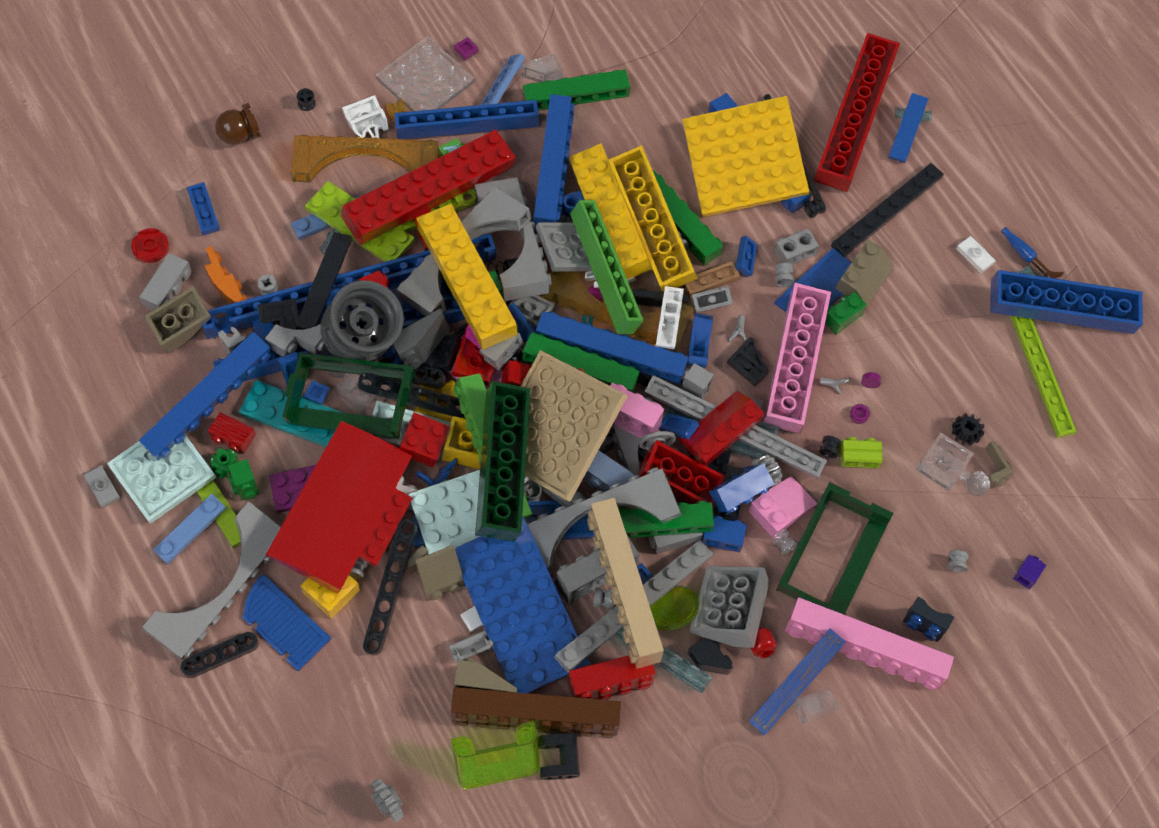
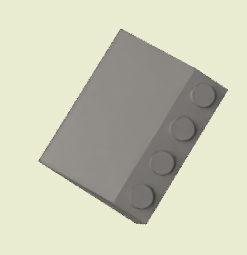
(731, 605)

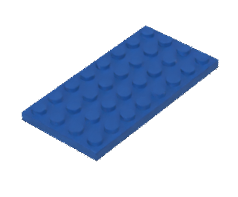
(518, 608)

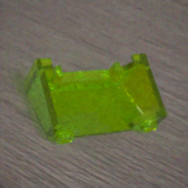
(497, 763)

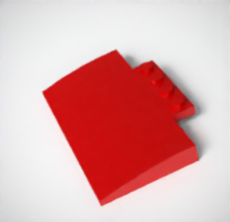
(344, 509)

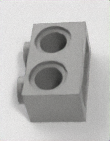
(798, 251)

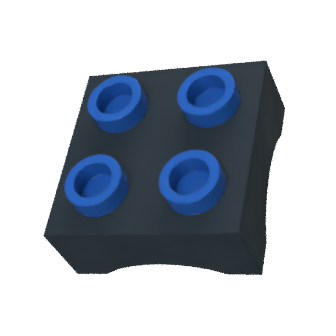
(927, 620)

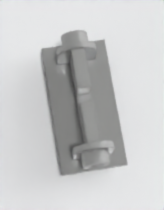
(471, 646)

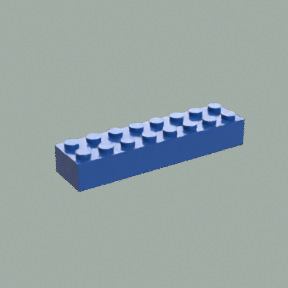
(554, 160)
(1066, 302)

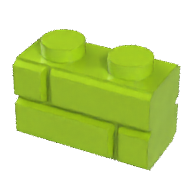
(861, 453)

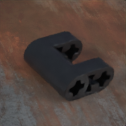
(568, 753)

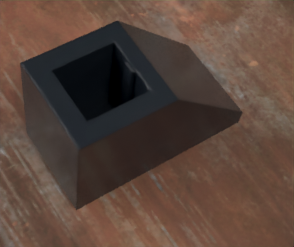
(708, 657)

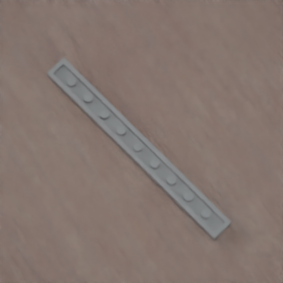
(756, 437)
(654, 589)

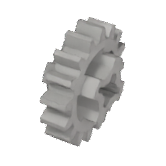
(387, 800)

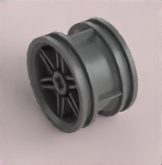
(383, 306)

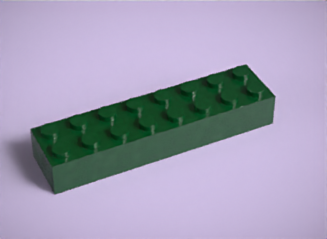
(503, 462)

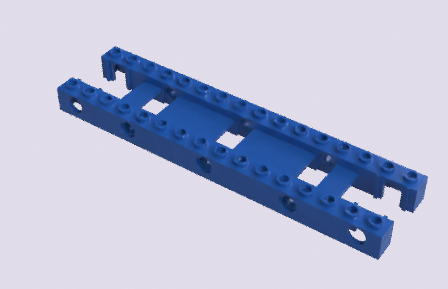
(246, 314)

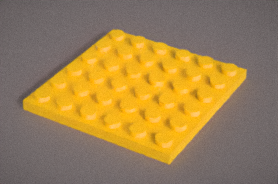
(745, 156)

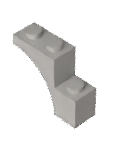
(285, 341)

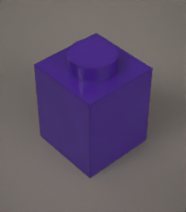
(1029, 571)

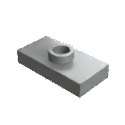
(102, 486)

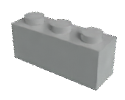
(166, 282)

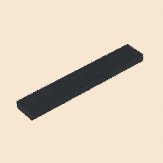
(324, 281)

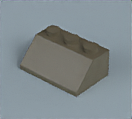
(866, 272)

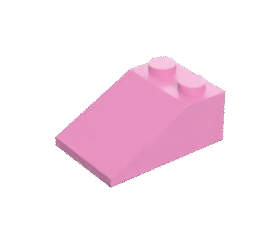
(782, 506)

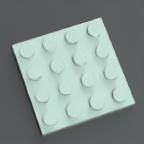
(162, 483)
(447, 512)

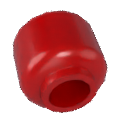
(764, 644)

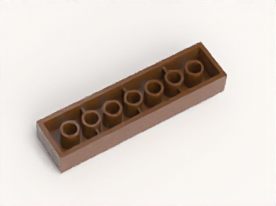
(547, 711)

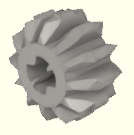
(771, 466)

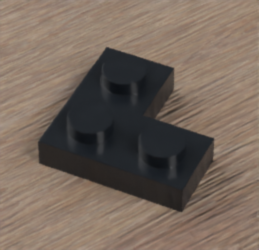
(282, 311)

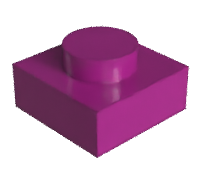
(466, 48)

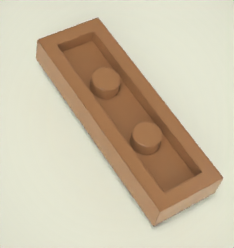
(713, 278)

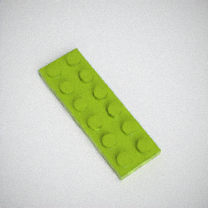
(328, 205)

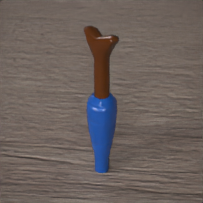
(1028, 254)

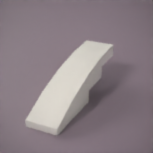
(669, 317)

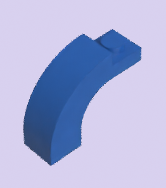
(700, 340)

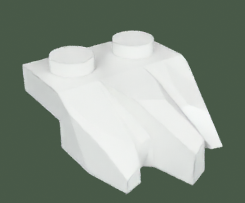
(366, 117)

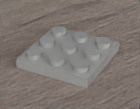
(563, 247)

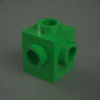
(221, 460)

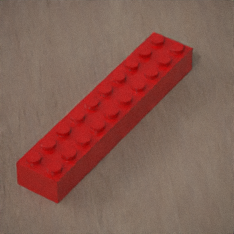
(856, 112)
(427, 187)

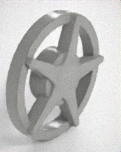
(660, 436)

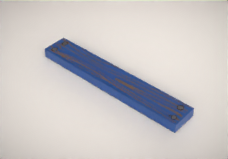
(797, 681)

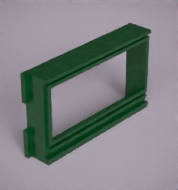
(330, 420)
(860, 558)

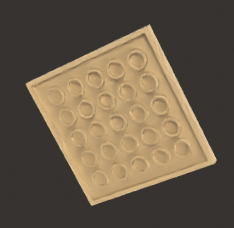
(565, 423)

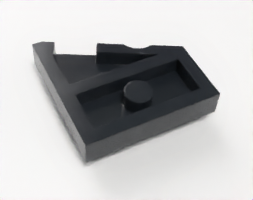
(748, 362)

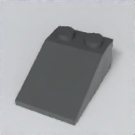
(421, 339)

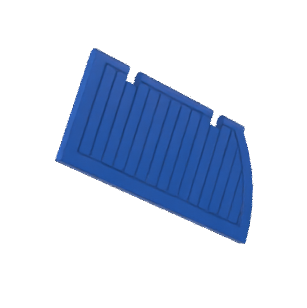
(822, 275)
(283, 623)

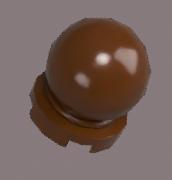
(235, 126)

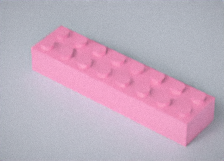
(797, 358)
(871, 644)

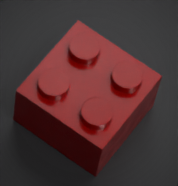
(424, 439)

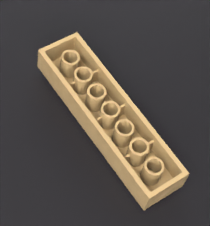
(625, 583)

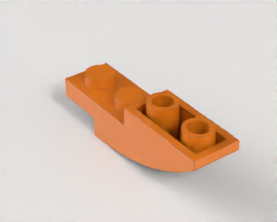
(221, 280)

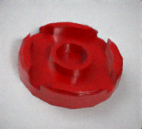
(150, 245)

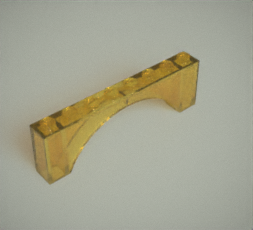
(316, 152)
(571, 293)

